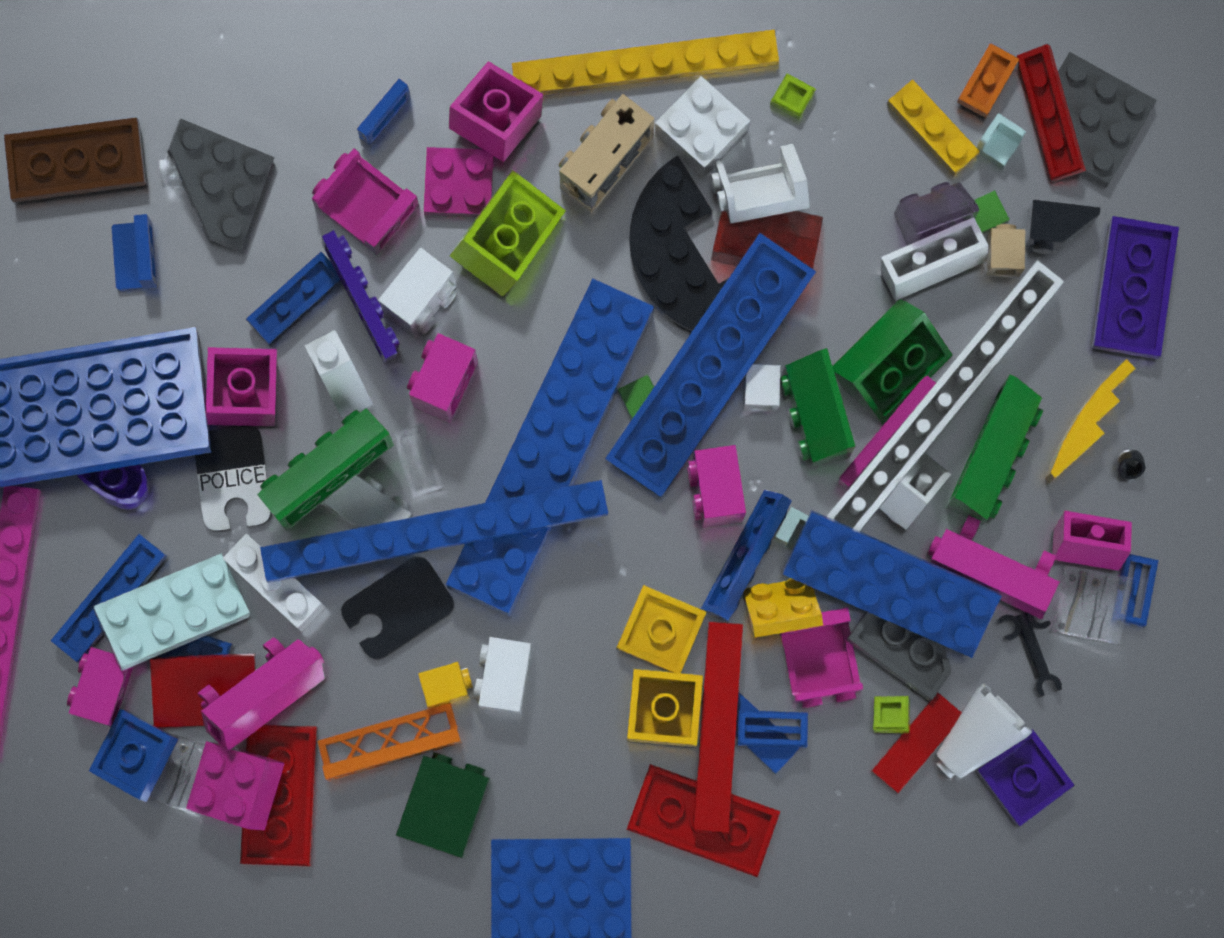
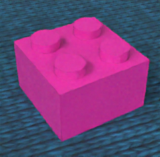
(495, 111)
(443, 377)
(241, 386)
(717, 485)
(235, 786)

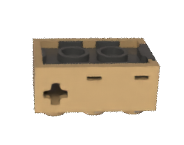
(606, 152)

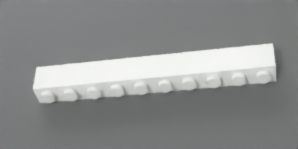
(946, 397)

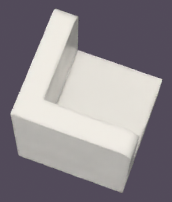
(762, 388)

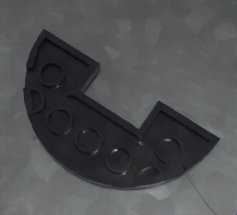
(662, 251)

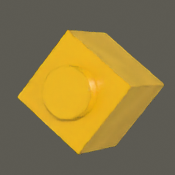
(445, 684)

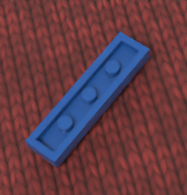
(746, 555)
(126, 574)

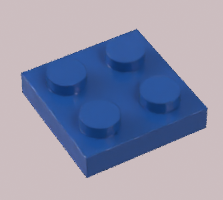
(133, 755)

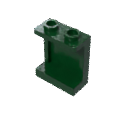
(443, 805)

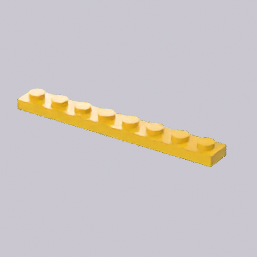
(649, 63)

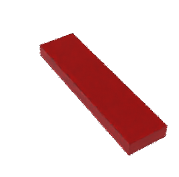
(1051, 113)

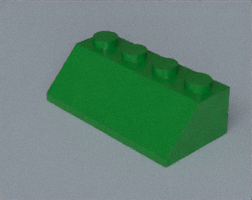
(995, 451)
(326, 468)

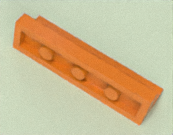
(391, 754)

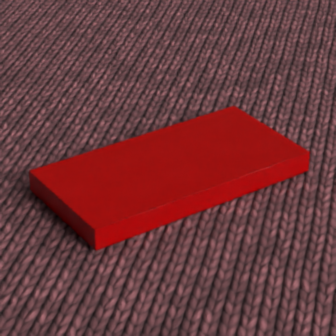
(667, 816)
(290, 821)

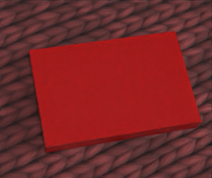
(180, 678)

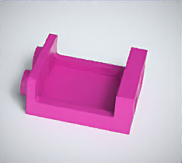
(363, 201)
(822, 661)

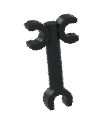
(1026, 624)

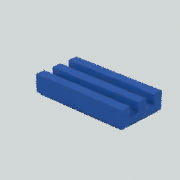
(384, 112)
(1148, 589)
(802, 730)

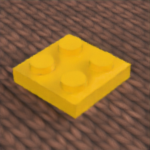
(781, 607)
(661, 630)

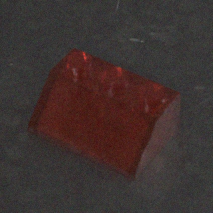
(792, 231)

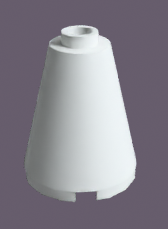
(980, 734)

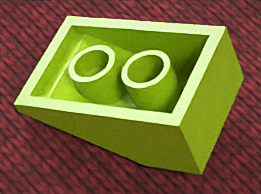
(507, 233)

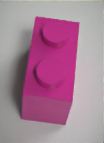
(1092, 540)
(99, 687)

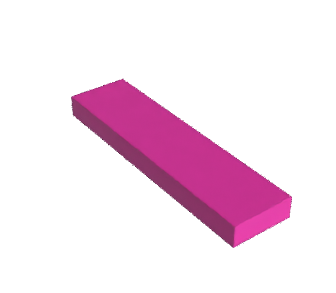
(881, 438)

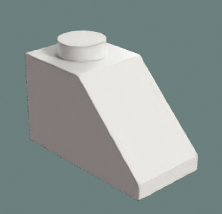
(915, 491)

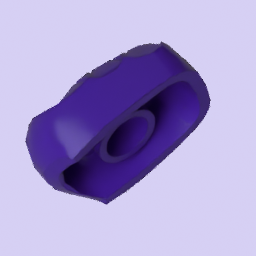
(119, 487)

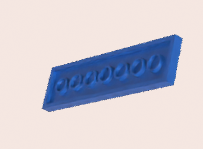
(710, 365)

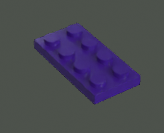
(355, 285)
(1135, 287)

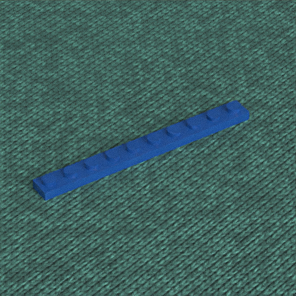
(434, 531)

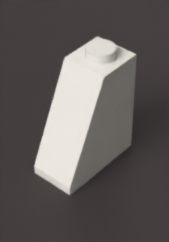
(338, 374)

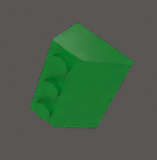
(891, 360)
(817, 409)

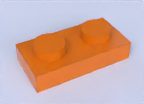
(988, 80)

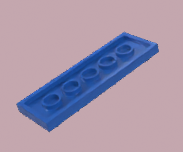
(891, 584)

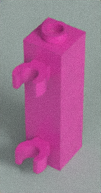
(1018, 584)
(261, 694)

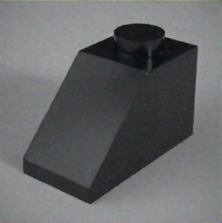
(1055, 224)

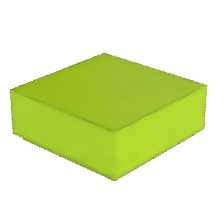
(792, 96)
(891, 714)

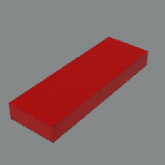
(915, 747)

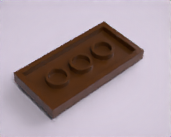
(74, 159)

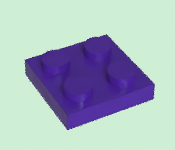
(1025, 779)

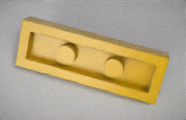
(933, 127)

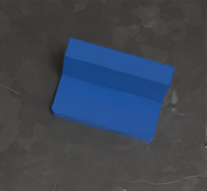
(134, 254)

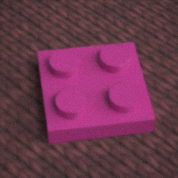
(457, 181)

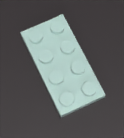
(171, 611)

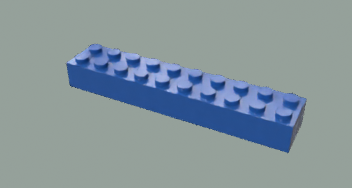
(555, 438)

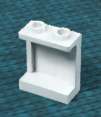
(762, 189)

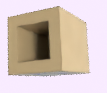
(1005, 251)

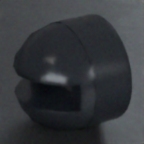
(1128, 467)

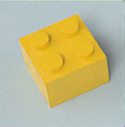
(665, 708)

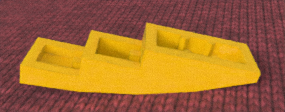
(1084, 430)

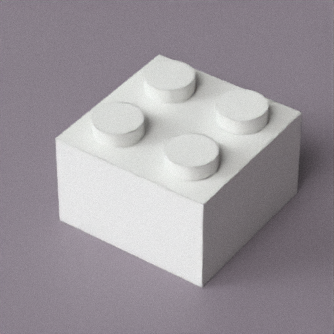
(701, 126)
(418, 294)

